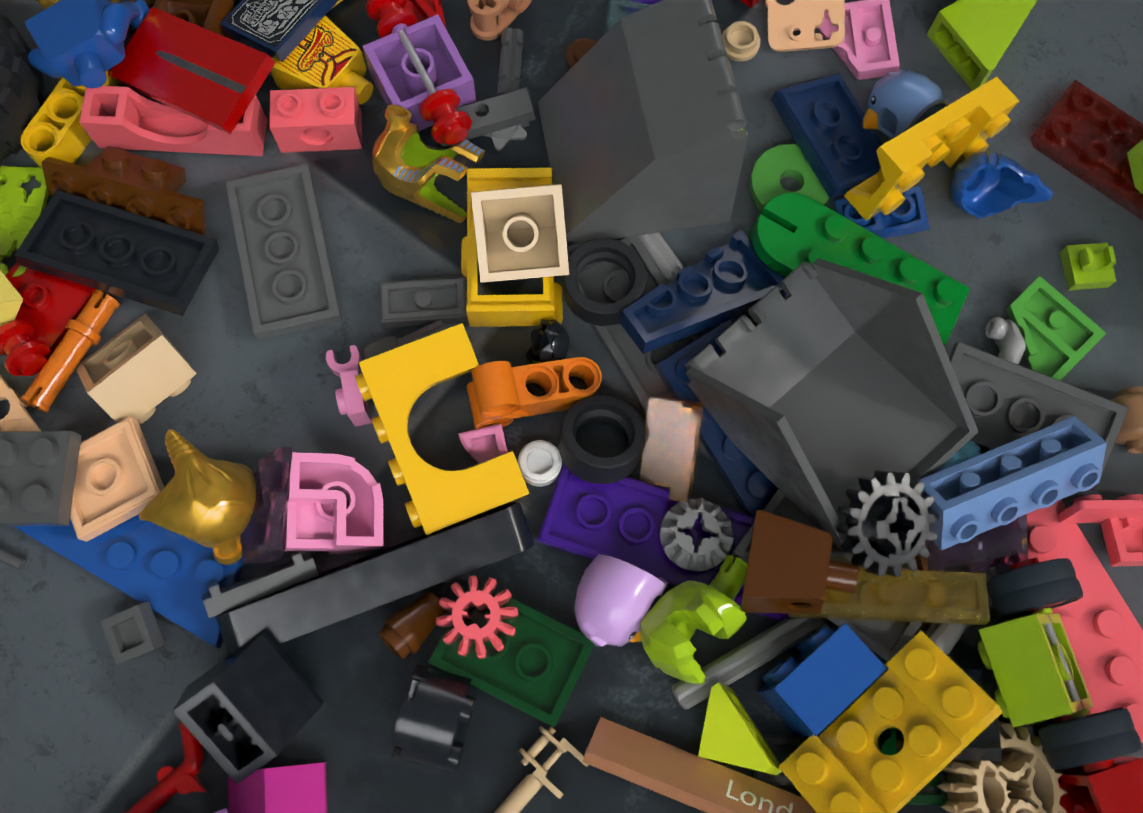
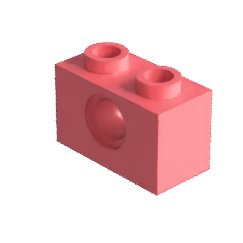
(316, 119)

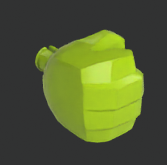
(690, 607)

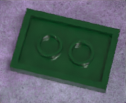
(531, 671)

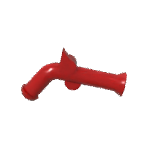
(174, 780)

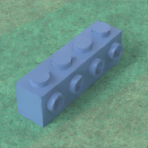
(1013, 480)

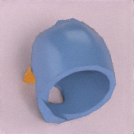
(902, 101)

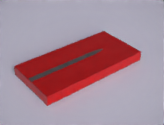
(192, 69)

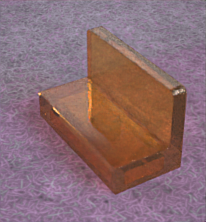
(671, 445)

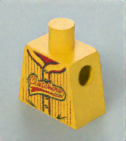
(324, 61)

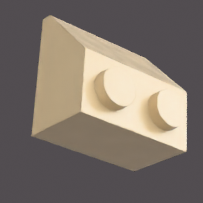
(135, 372)

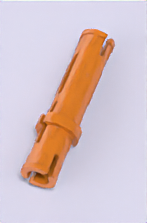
(70, 351)

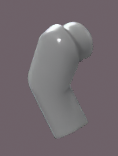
(1007, 338)

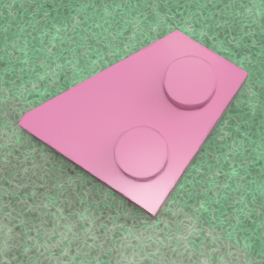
(869, 39)

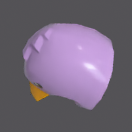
(614, 600)

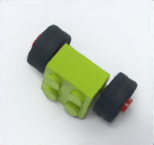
(1040, 672)

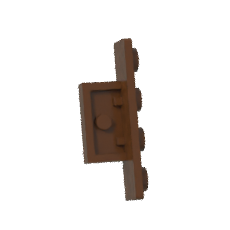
(130, 184)

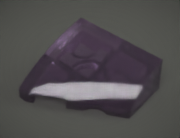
(265, 532)
(992, 548)

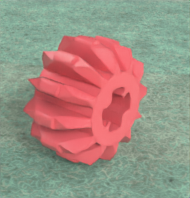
(472, 633)

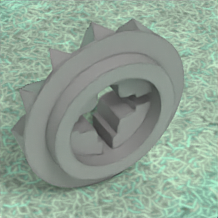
(680, 547)

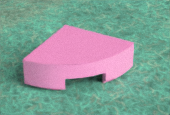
(484, 442)

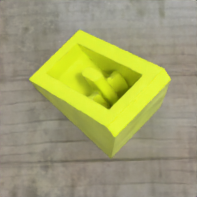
(732, 735)

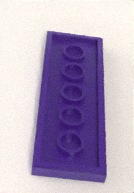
(625, 524)

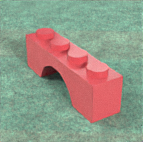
(131, 122)

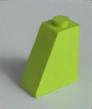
(977, 34)

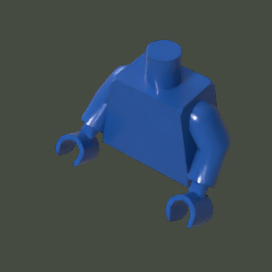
(82, 38)

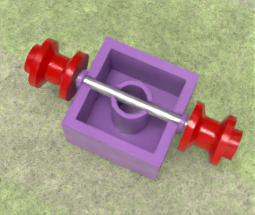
(420, 70)

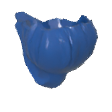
(994, 183)

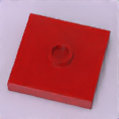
(48, 303)

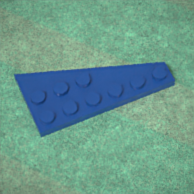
(149, 567)

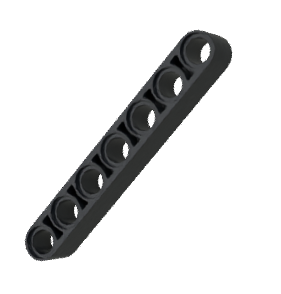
(380, 577)

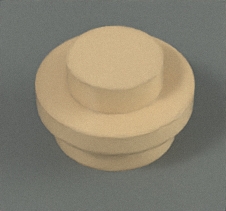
(741, 41)

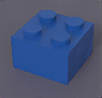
(821, 680)

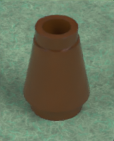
(411, 626)

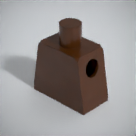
(792, 568)

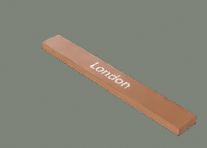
(684, 774)

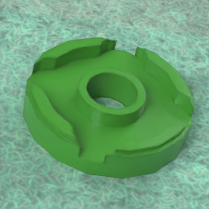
(779, 163)

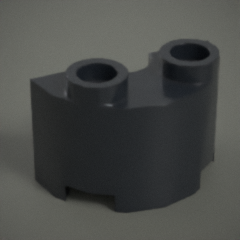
(431, 719)

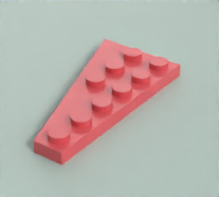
(1099, 624)

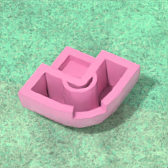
(332, 505)

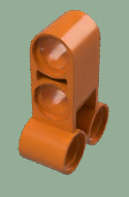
(501, 393)

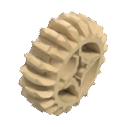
(1014, 785)

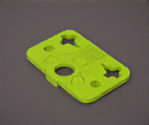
(17, 212)

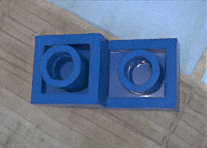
(905, 219)

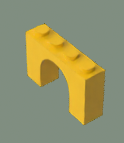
(395, 384)

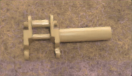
(533, 782)

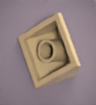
(520, 233)

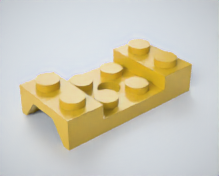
(944, 136)
(922, 697)

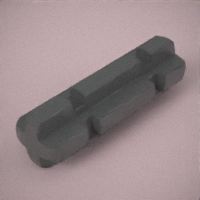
(510, 60)

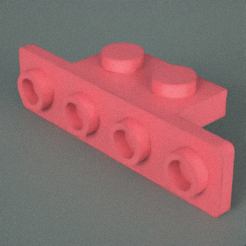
(1120, 524)

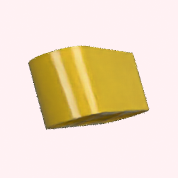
(56, 125)

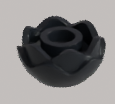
(549, 342)

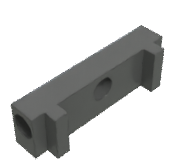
(503, 112)
(259, 585)

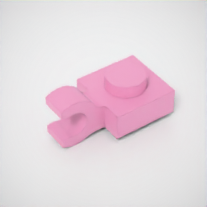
(349, 396)

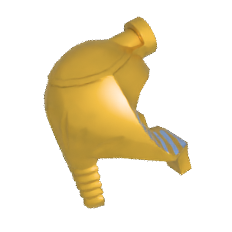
(410, 167)
(204, 500)

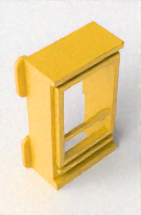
(505, 309)

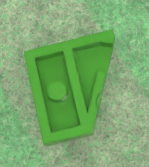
(1053, 329)

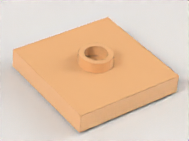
(113, 479)

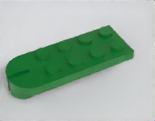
(801, 229)

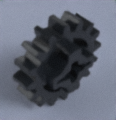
(887, 518)

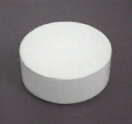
(539, 463)

